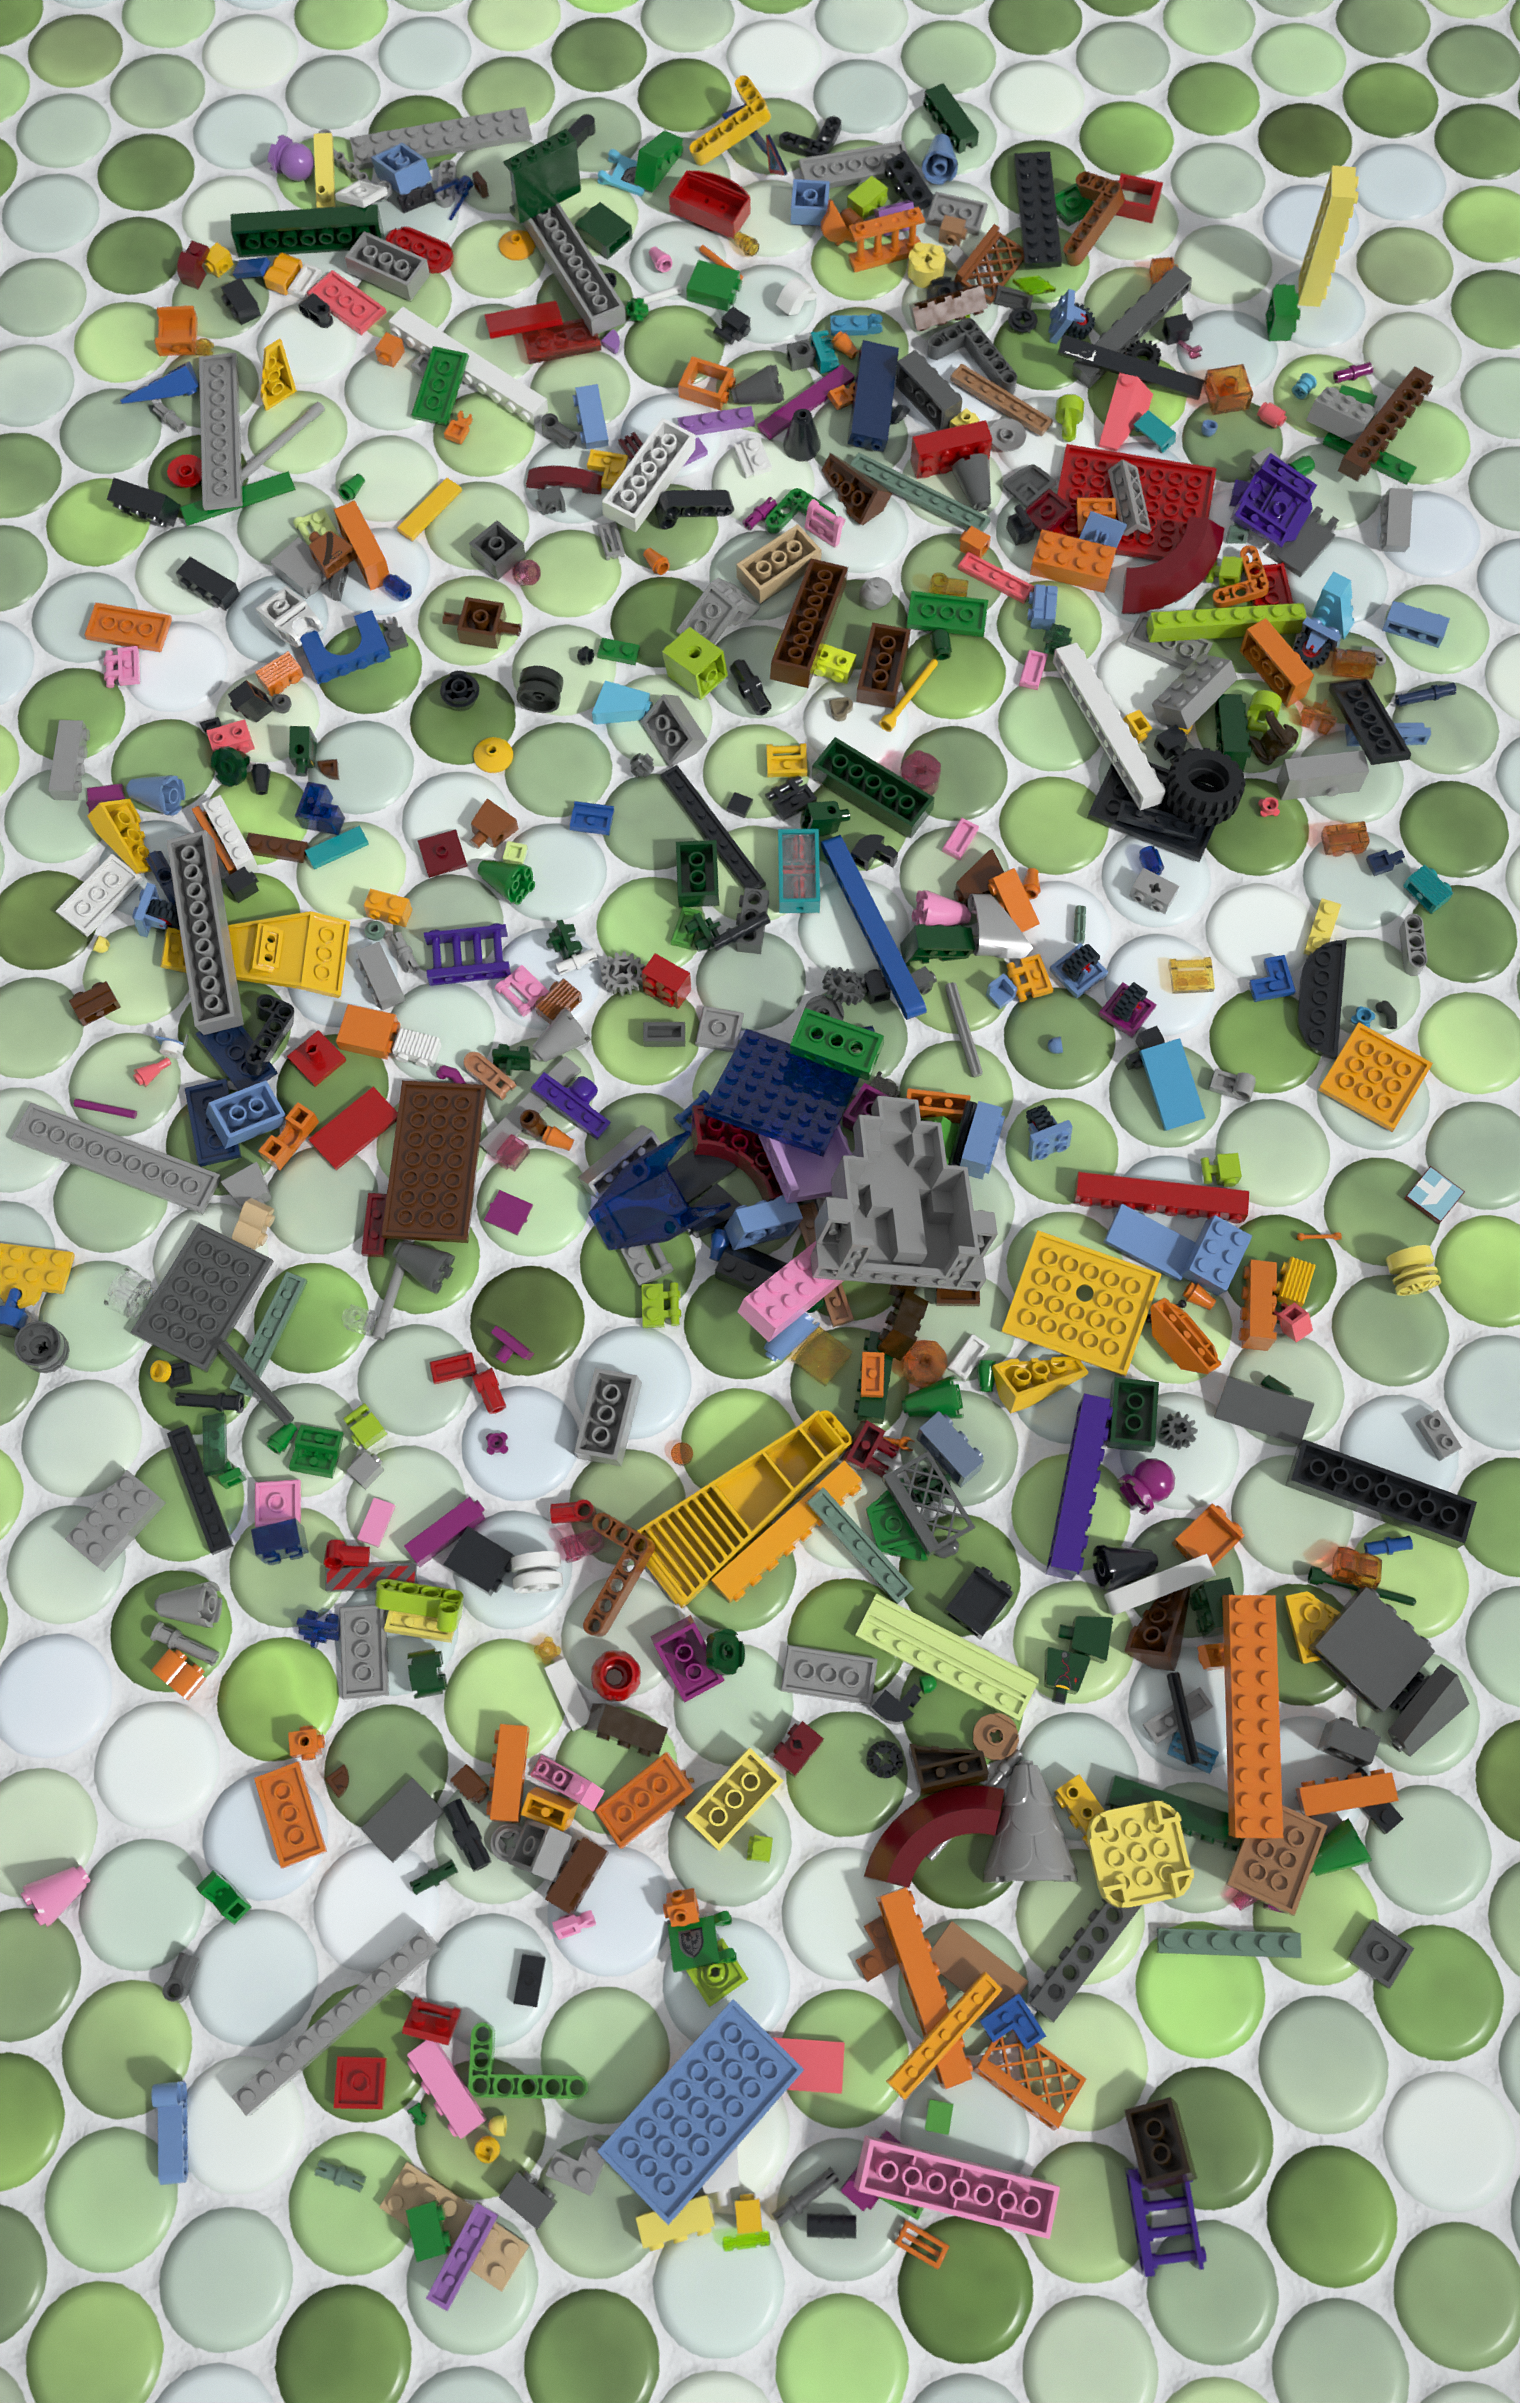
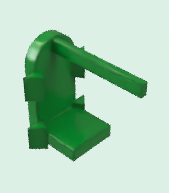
(419, 2117)

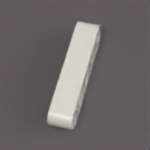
(1159, 1584)

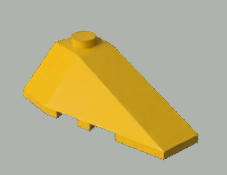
(276, 375)
(119, 827)
(1028, 1382)

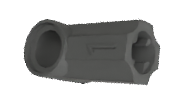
(555, 430)
(181, 1974)

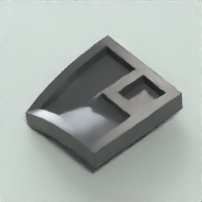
(1029, 484)

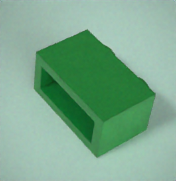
(428, 2230)

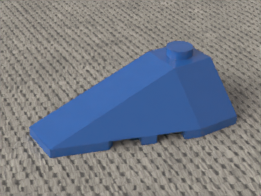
(174, 383)

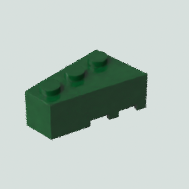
(937, 942)

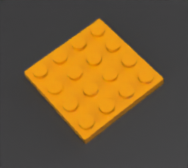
(1375, 1077)

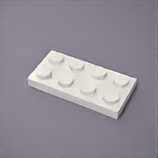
(99, 895)

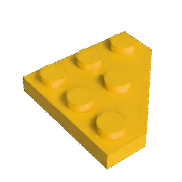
(1308, 1620)

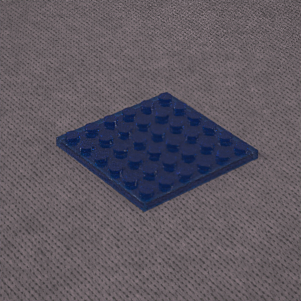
(781, 1094)

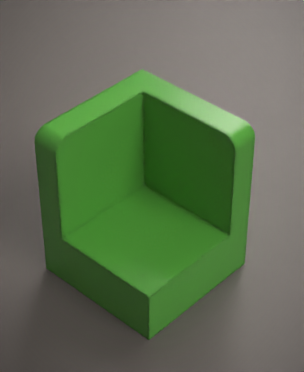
(938, 2116)

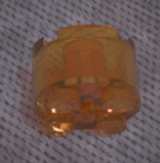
(931, 1354)

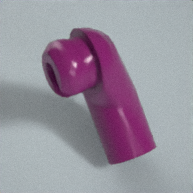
(450, 1072)

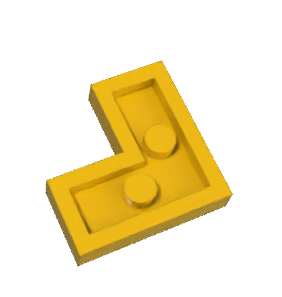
(610, 463)

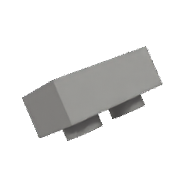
(1438, 1435)

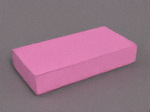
(1033, 669)
(960, 839)
(376, 1522)

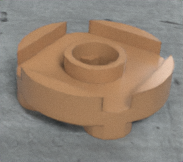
(1008, 1733)

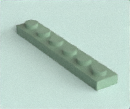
(270, 1330)
(859, 1545)
(1229, 1943)

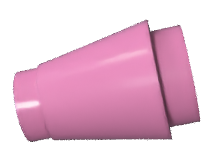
(660, 259)

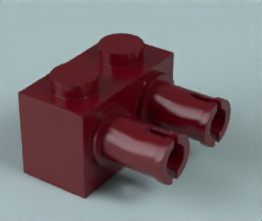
(864, 1444)

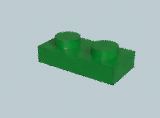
(618, 651)

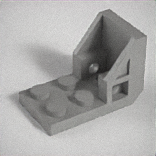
(717, 608)

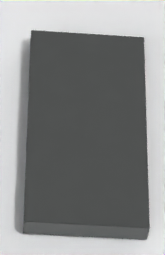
(1264, 1410)

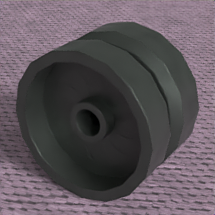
(540, 689)

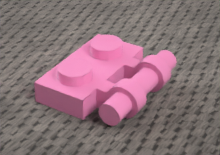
(128, 666)

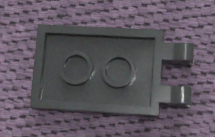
(1308, 544)

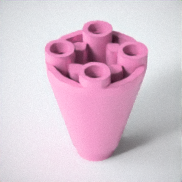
(938, 910)
(54, 1893)

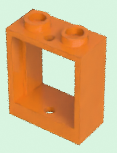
(703, 396)

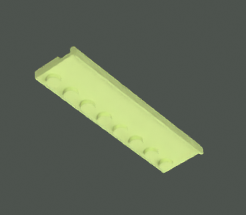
(947, 1657)

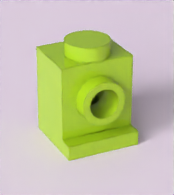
(759, 1849)

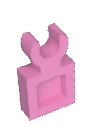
(571, 1925)

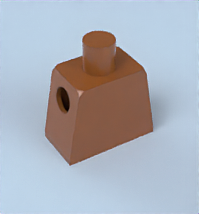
(492, 825)

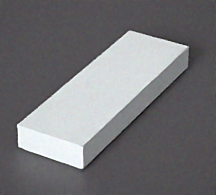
(568, 1694)

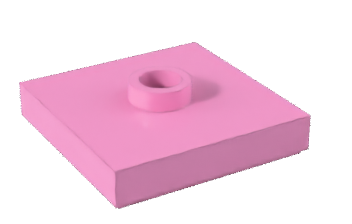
(277, 1501)

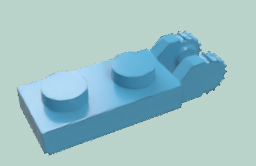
(856, 324)

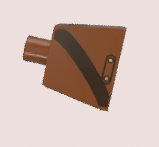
(330, 552)

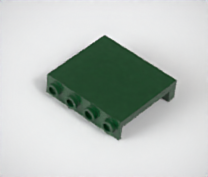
(544, 175)

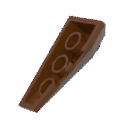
(857, 491)
(1160, 1632)

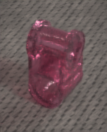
(580, 1545)

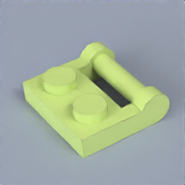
(319, 522)

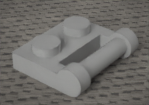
(641, 1265)

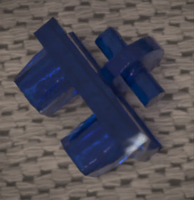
(316, 1630)

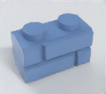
(1043, 606)

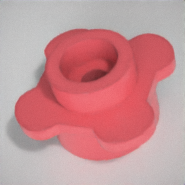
(1269, 802)

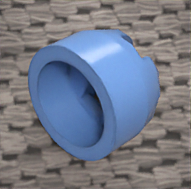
(1209, 427)
(1055, 1045)

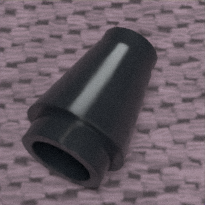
(261, 777)

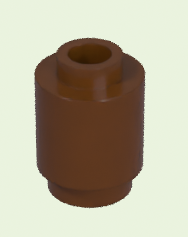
(533, 1123)

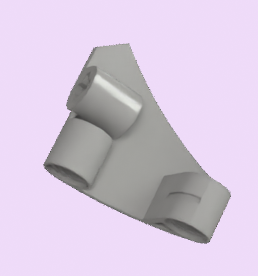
(996, 930)

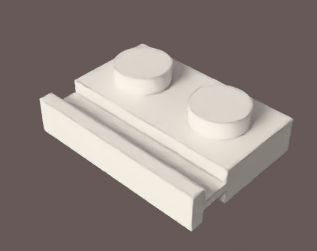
(753, 457)

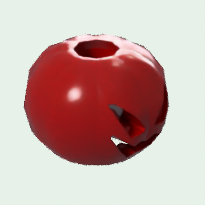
(629, 1670)

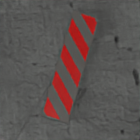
(367, 1577)

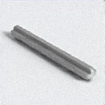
(963, 1029)

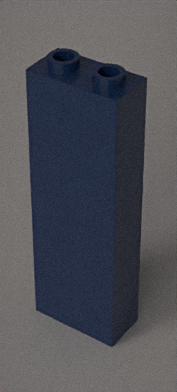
(873, 396)

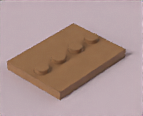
(1279, 1867)

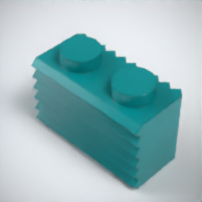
(1428, 888)

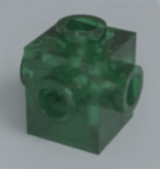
(1056, 638)

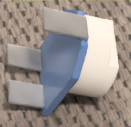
(171, 1047)

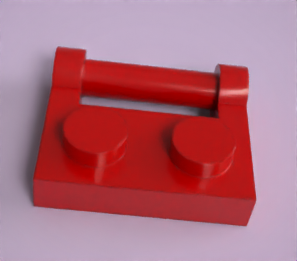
(428, 2026)

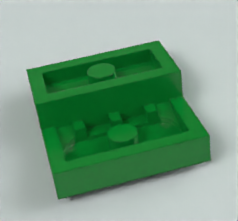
(316, 1451)

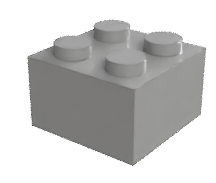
(540, 1850)

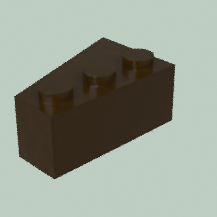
(902, 1325)
(626, 1729)
(946, 1768)

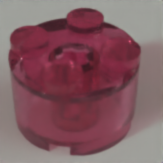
(922, 771)

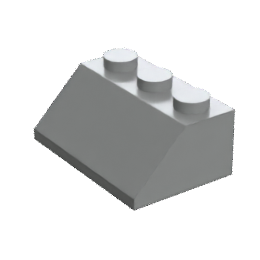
(673, 729)

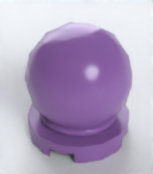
(291, 159)

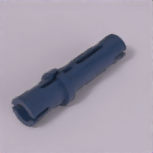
(1433, 693)

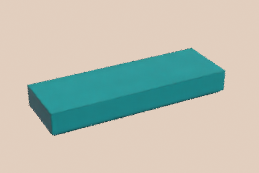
(336, 847)

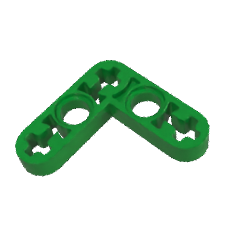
(787, 502)

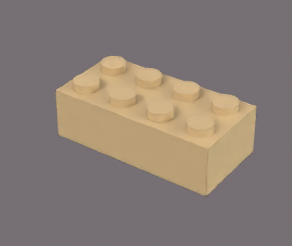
(777, 563)

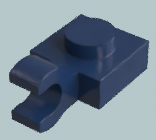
(1383, 862)

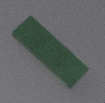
(214, 1444)

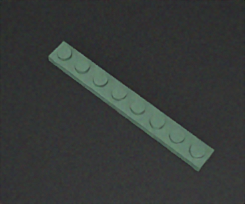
(921, 494)

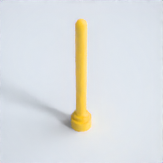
(888, 721)

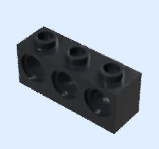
(909, 175)

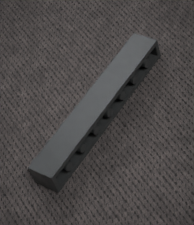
(1138, 320)

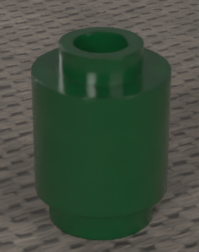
(941, 644)

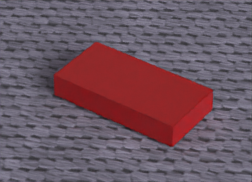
(453, 1368)

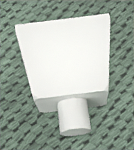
(723, 2179)

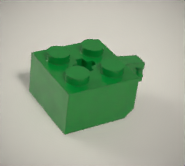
(1282, 313)

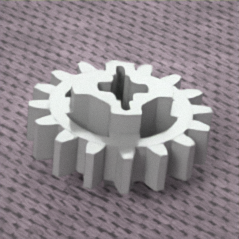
(620, 980)

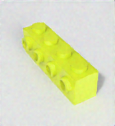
(835, 664)

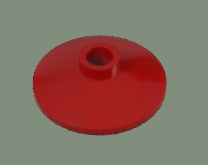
(185, 471)

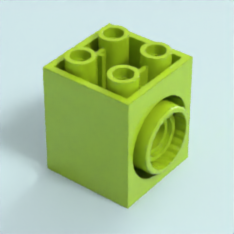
(695, 663)

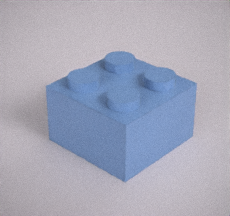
(809, 201)

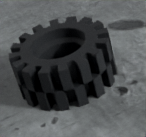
(1145, 349)

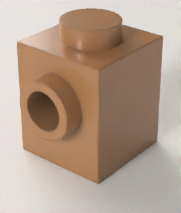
(952, 231)

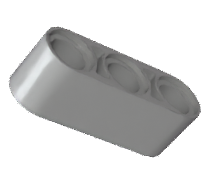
(1409, 952)

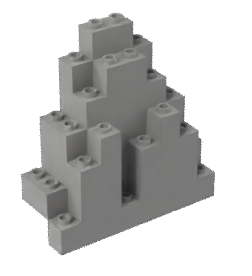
(901, 1208)

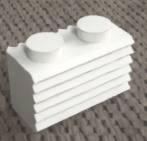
(416, 1048)

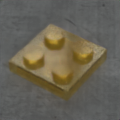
(821, 1356)

